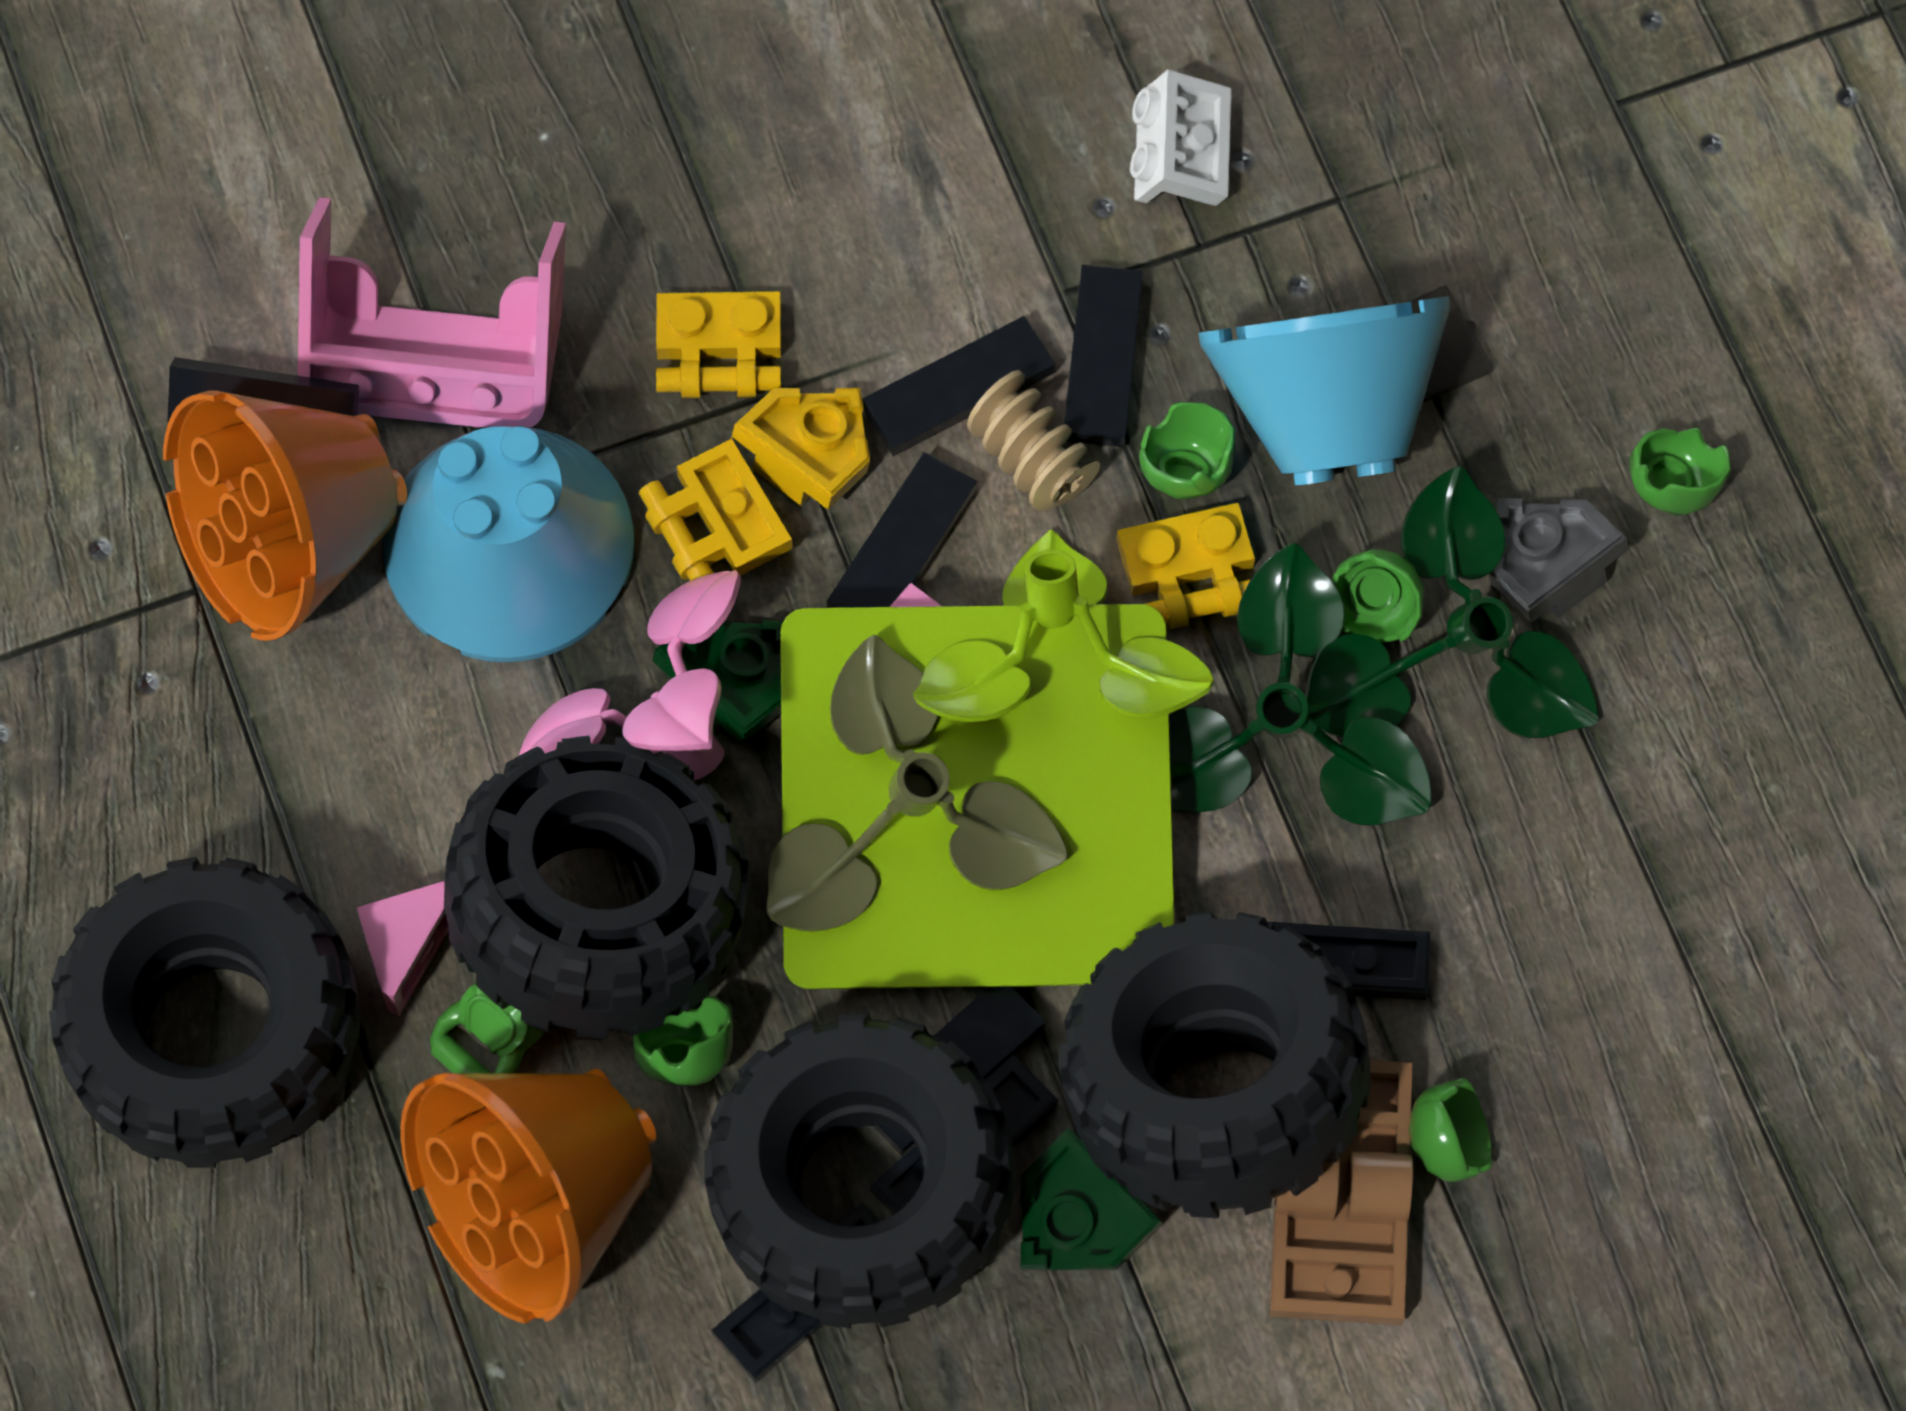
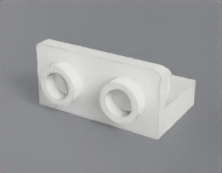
(1182, 139)

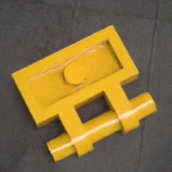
(718, 328)
(730, 504)
(1186, 551)

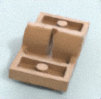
(1345, 1237)

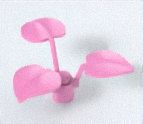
(683, 711)

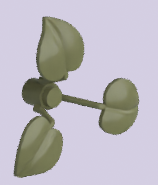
(1000, 834)

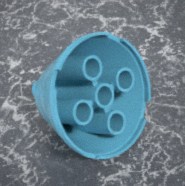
(1333, 384)
(509, 544)

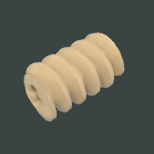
(1027, 445)

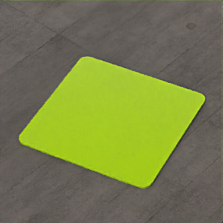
(1064, 747)

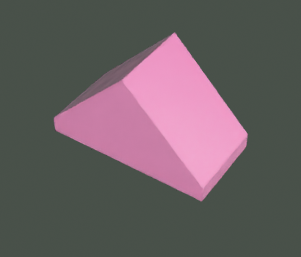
(403, 940)

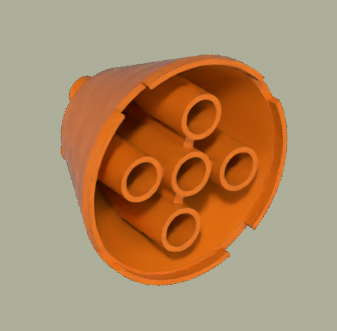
(275, 503)
(525, 1179)

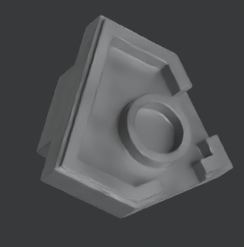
(1553, 554)

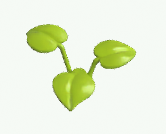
(1052, 585)

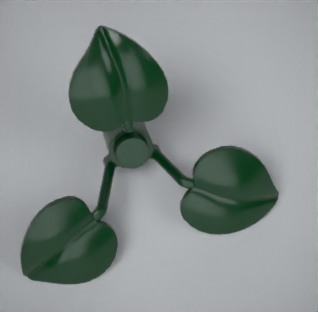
(1456, 535)
(1373, 772)

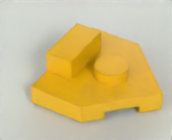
(807, 442)

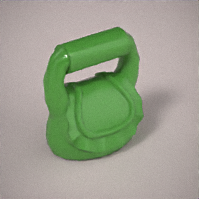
(495, 1027)

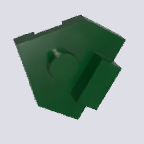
(749, 670)
(1077, 1214)

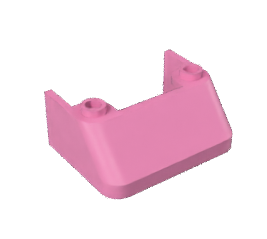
(423, 360)

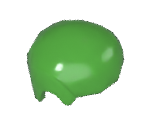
(1188, 451)
(1678, 470)
(1380, 595)
(687, 1047)
(1450, 1131)

